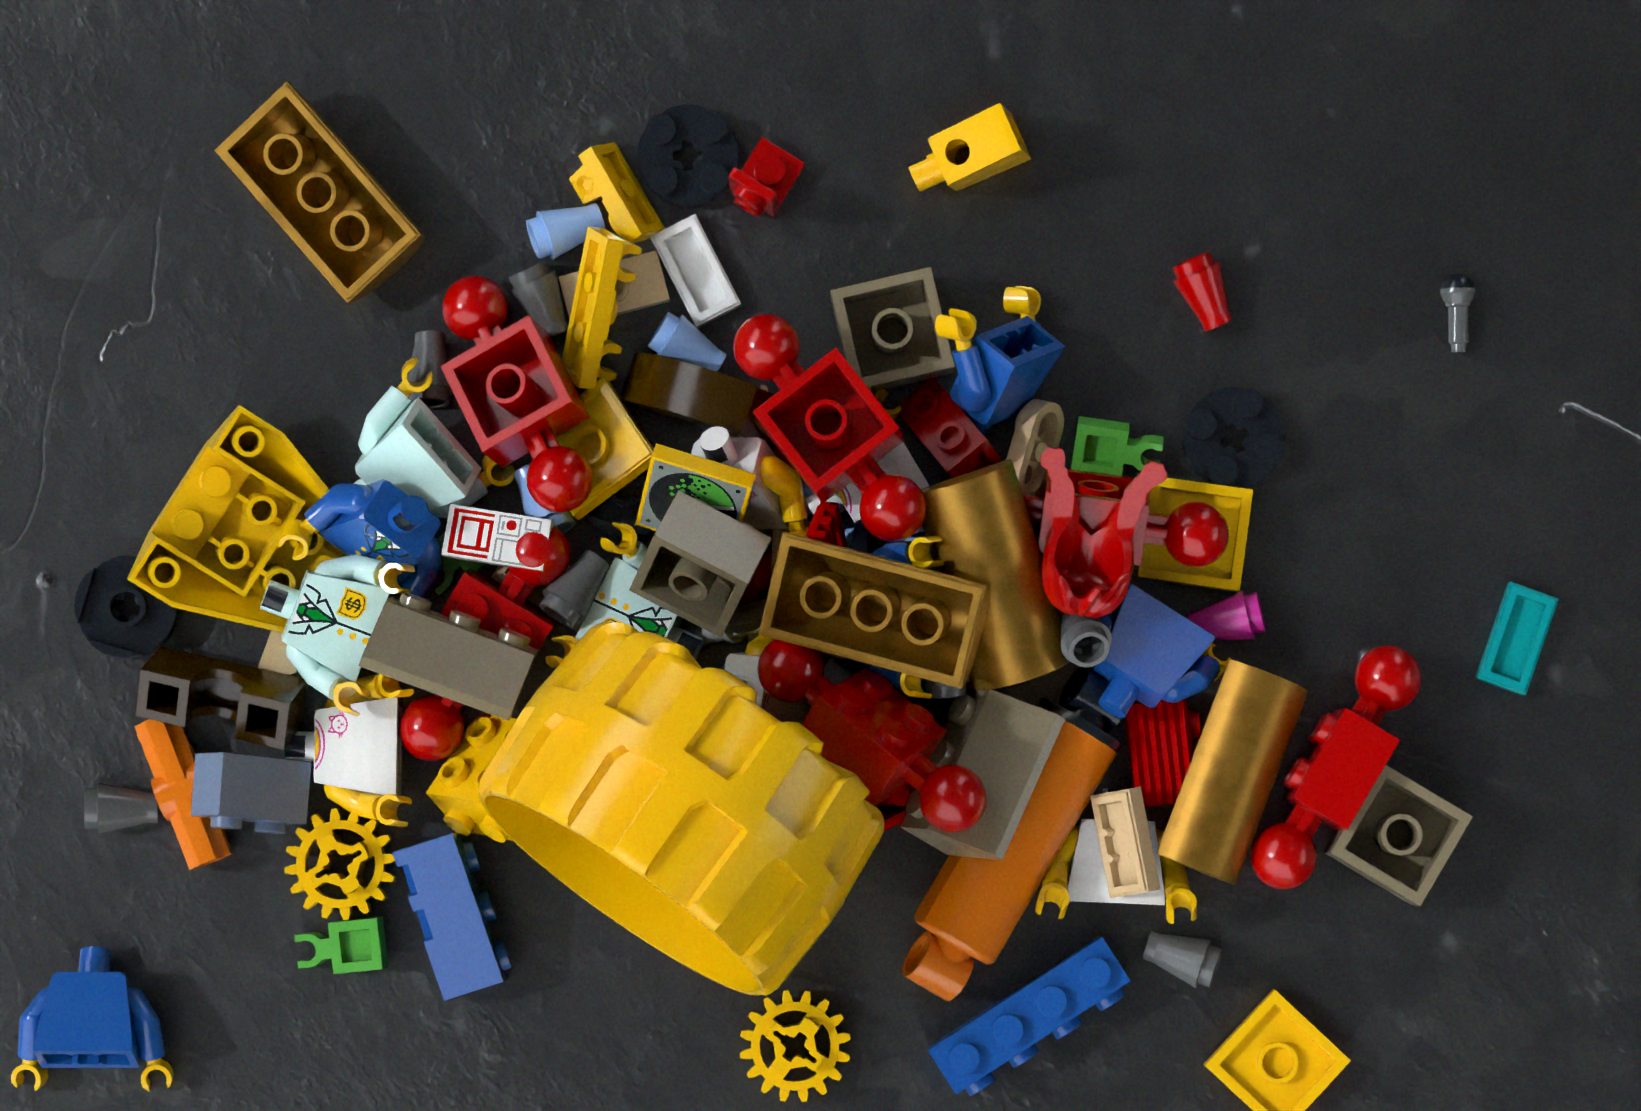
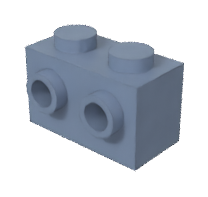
(250, 790)

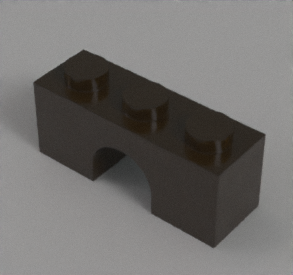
(188, 685)

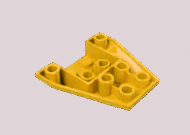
(224, 525)

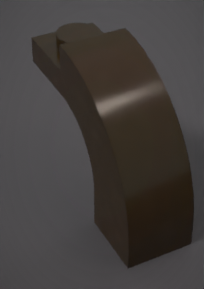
(695, 395)

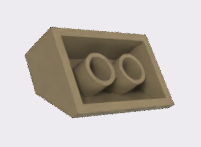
(450, 655)
(1007, 749)

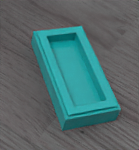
(1516, 638)

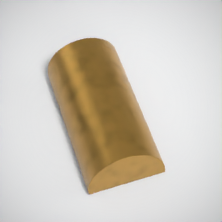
(321, 194)
(994, 543)
(875, 610)
(1232, 771)

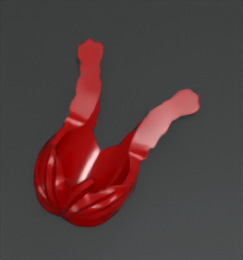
(1083, 570)

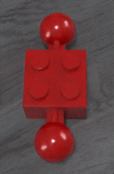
(516, 393)
(829, 426)
(1192, 533)
(433, 724)
(874, 734)
(1338, 769)

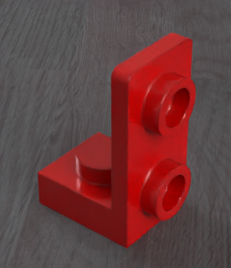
(765, 179)
(946, 430)

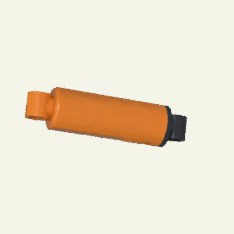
(982, 899)

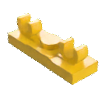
(595, 307)

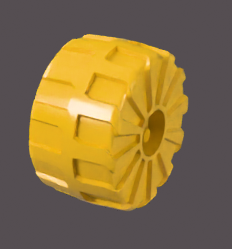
(682, 807)

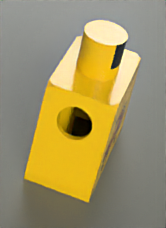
(993, 147)

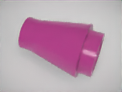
(1232, 617)

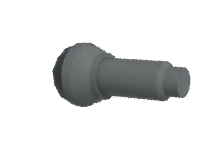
(1457, 294)

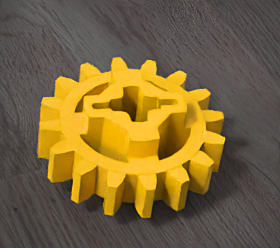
(329, 843)
(781, 1064)

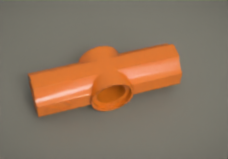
(172, 766)

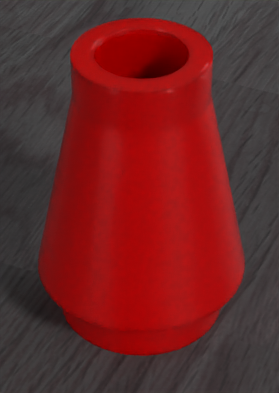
(1203, 289)

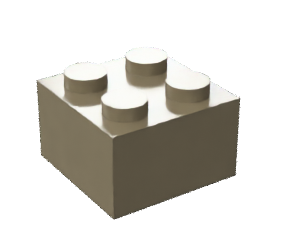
(891, 330)
(699, 563)
(1400, 837)

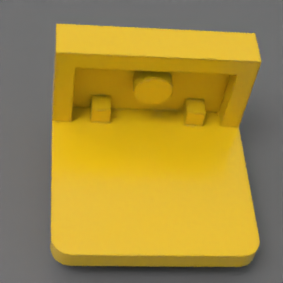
(458, 778)

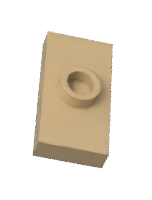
(646, 291)
(1125, 842)

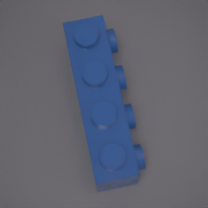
(1027, 1015)

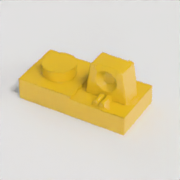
(609, 177)

